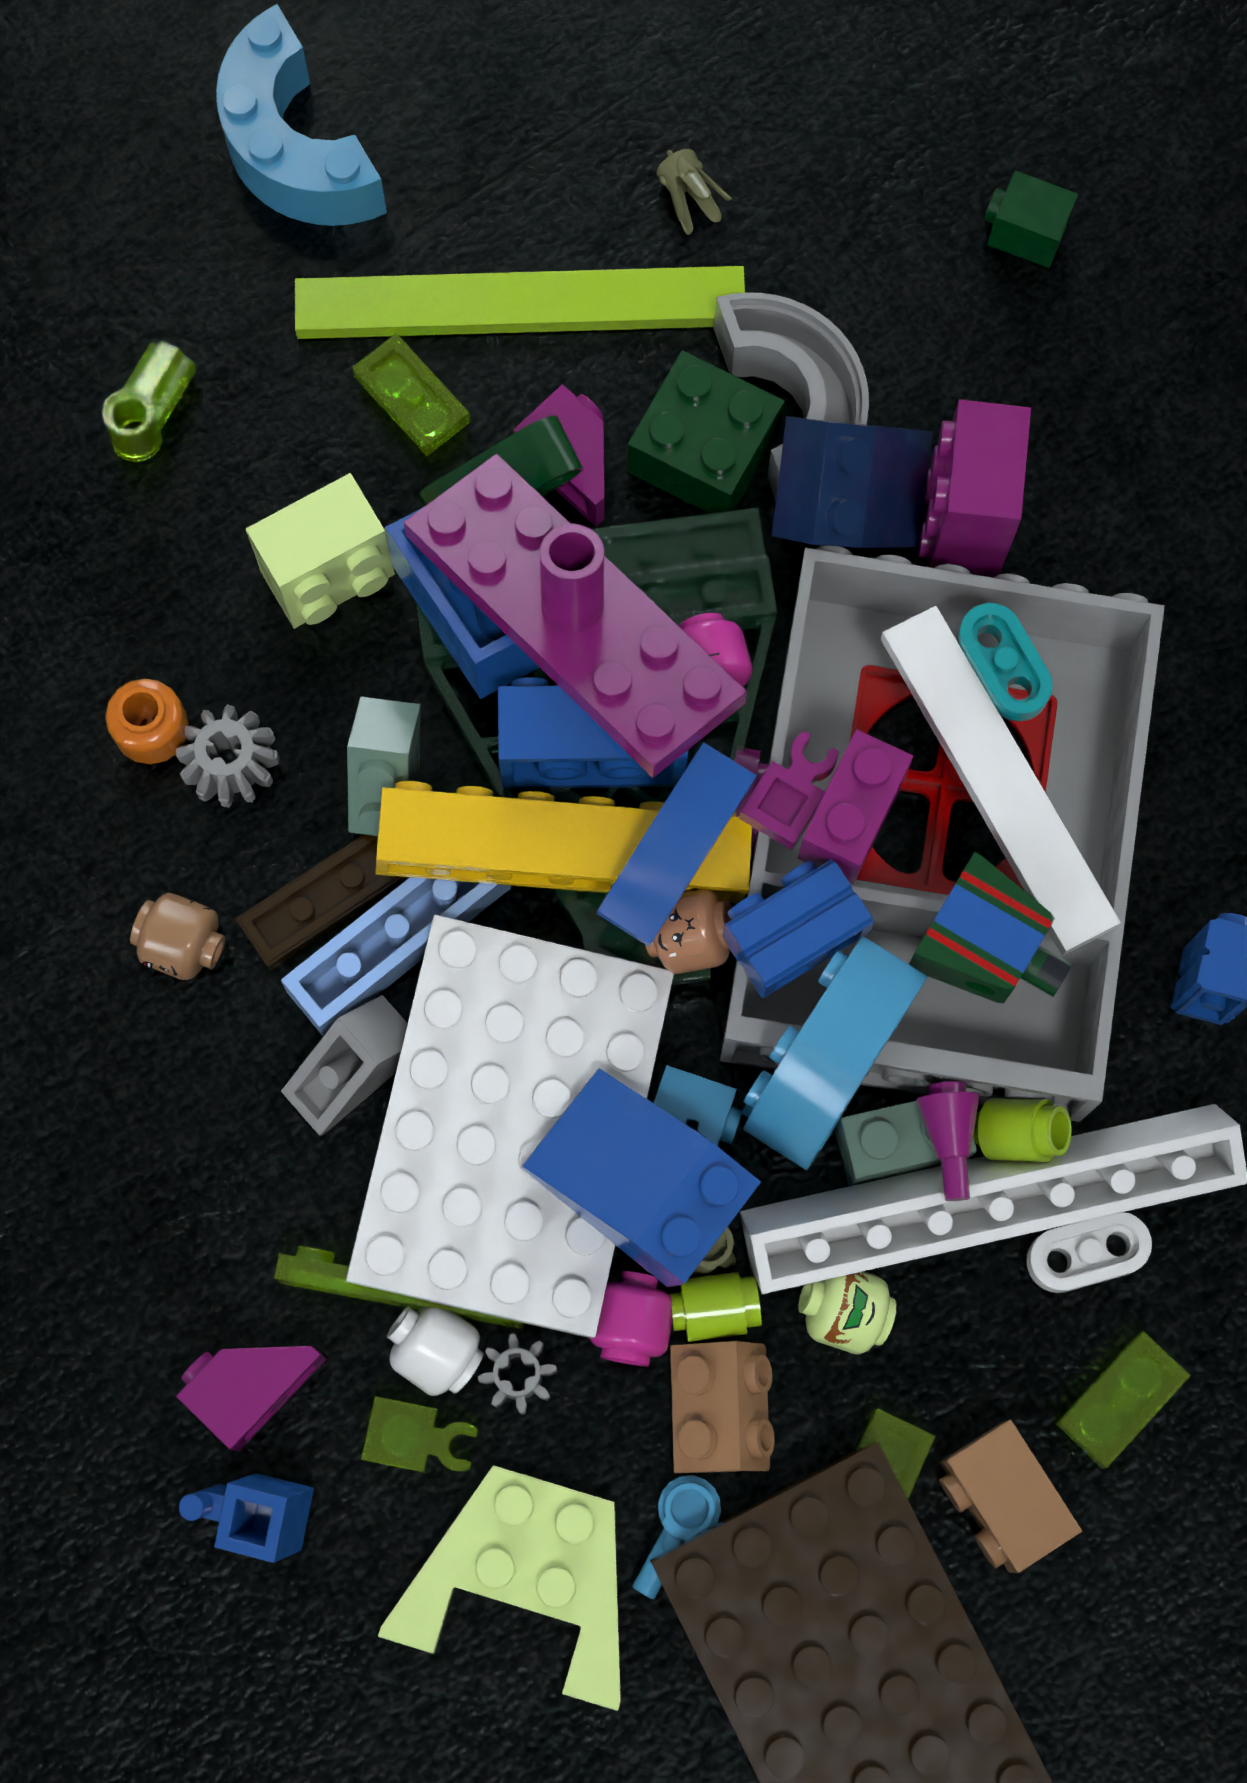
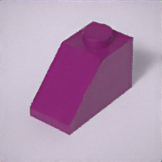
(586, 432)
(245, 1388)

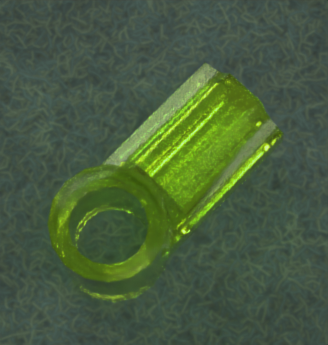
(147, 398)

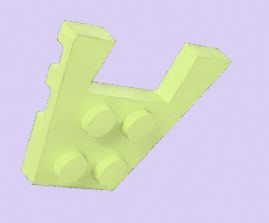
(534, 1551)

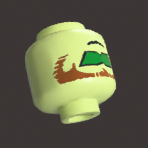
(849, 1311)

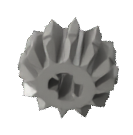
(246, 742)

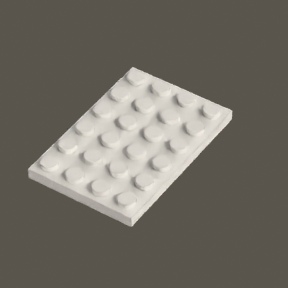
(485, 1070)

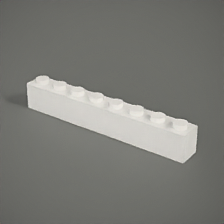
(910, 1219)

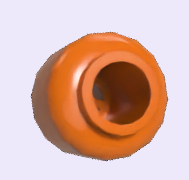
(146, 721)

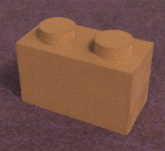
(1008, 1498)

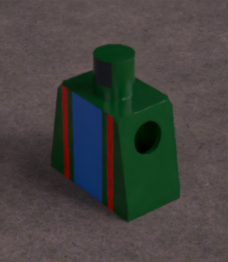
(990, 937)

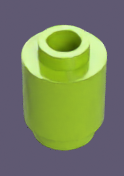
(1022, 1129)
(716, 1306)

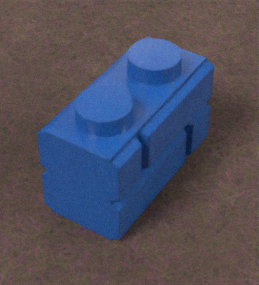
(796, 926)
(1214, 972)

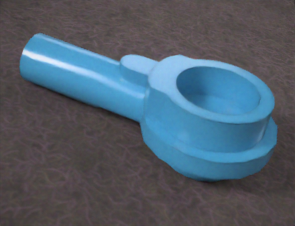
(686, 1509)

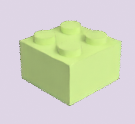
(322, 551)

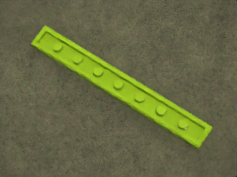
(512, 302)

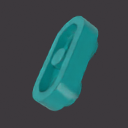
(1008, 663)

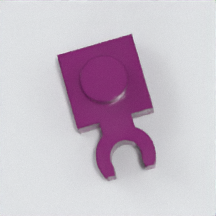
(787, 798)

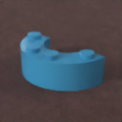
(284, 169)
(831, 1052)

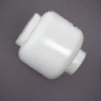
(434, 1349)

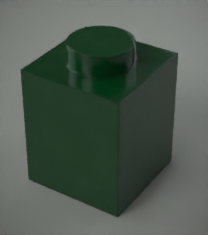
(1030, 218)

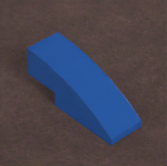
(676, 844)

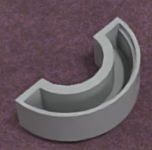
(796, 350)

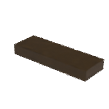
(317, 902)

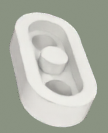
(1087, 1252)

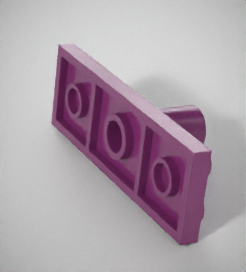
(575, 614)

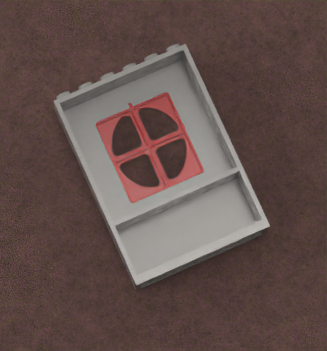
(1080, 747)

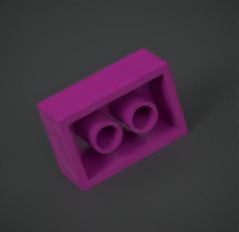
(976, 487)

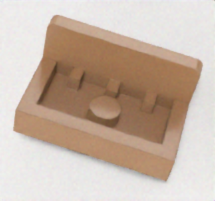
(721, 1407)

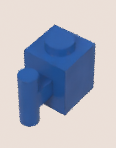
(254, 1514)

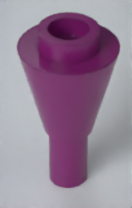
(950, 1122)

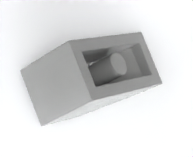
(348, 1064)

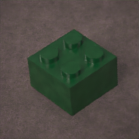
(704, 435)

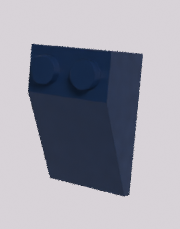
(851, 484)

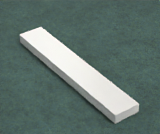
(999, 779)

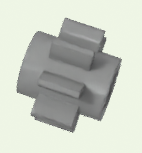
(503, 1364)

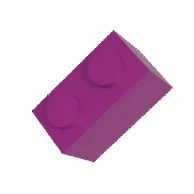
(855, 804)

